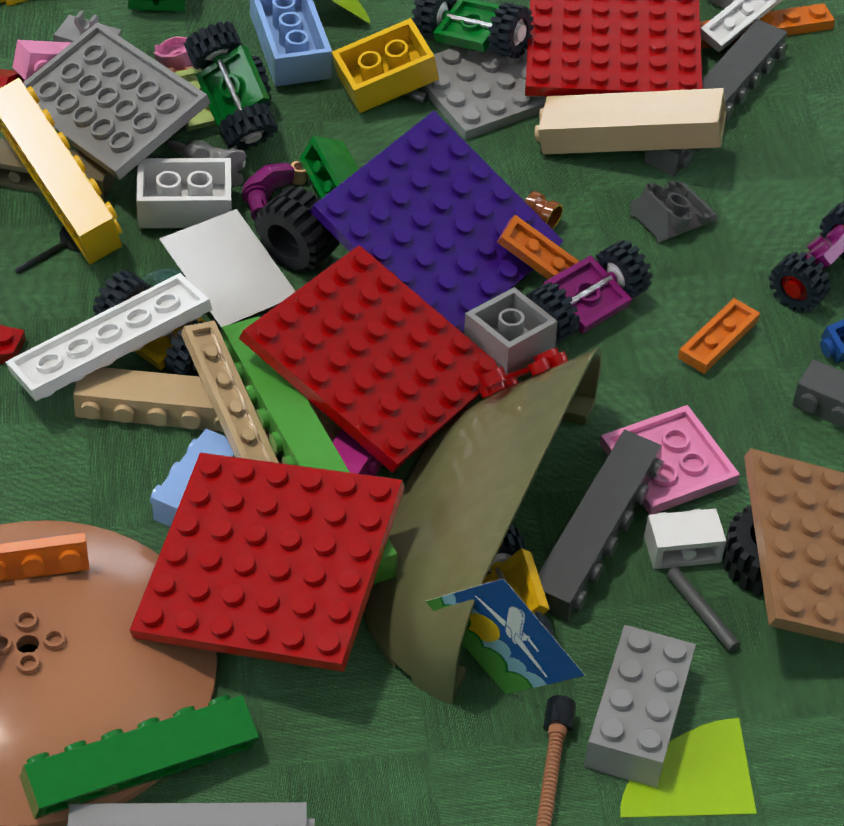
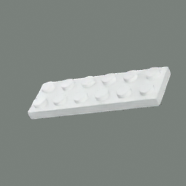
(108, 336)

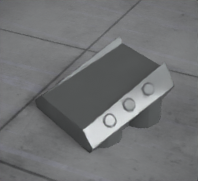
(671, 209)

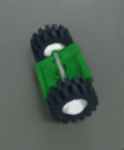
(475, 25)
(231, 85)

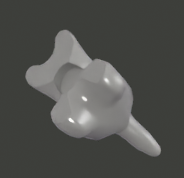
(202, 149)

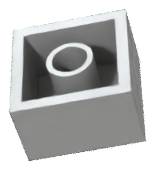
(511, 329)

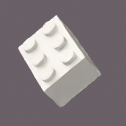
(182, 191)

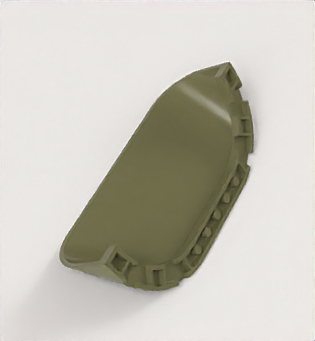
(460, 512)

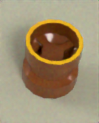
(547, 210)

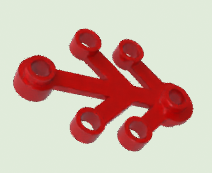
(498, 380)

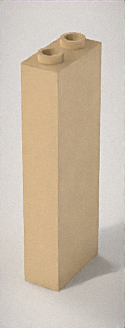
(632, 121)

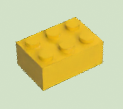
(385, 65)

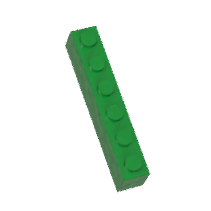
(137, 756)

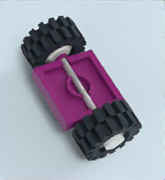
(593, 289)

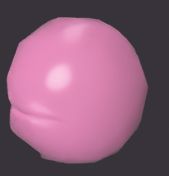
(173, 53)

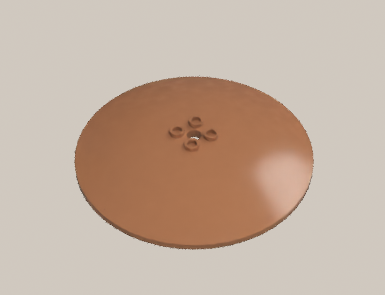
(87, 664)

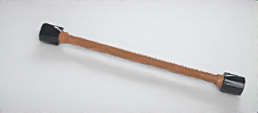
(558, 722)

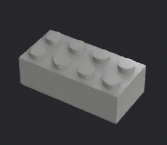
(639, 706)

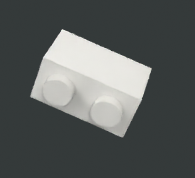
(684, 538)

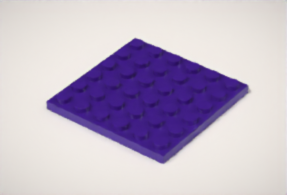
(433, 219)

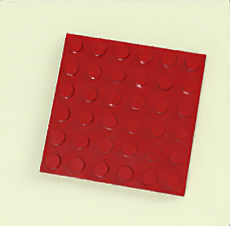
(613, 47)
(371, 356)
(269, 561)

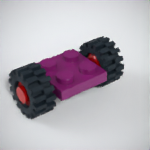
(800, 277)

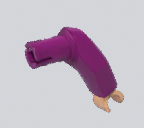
(268, 179)

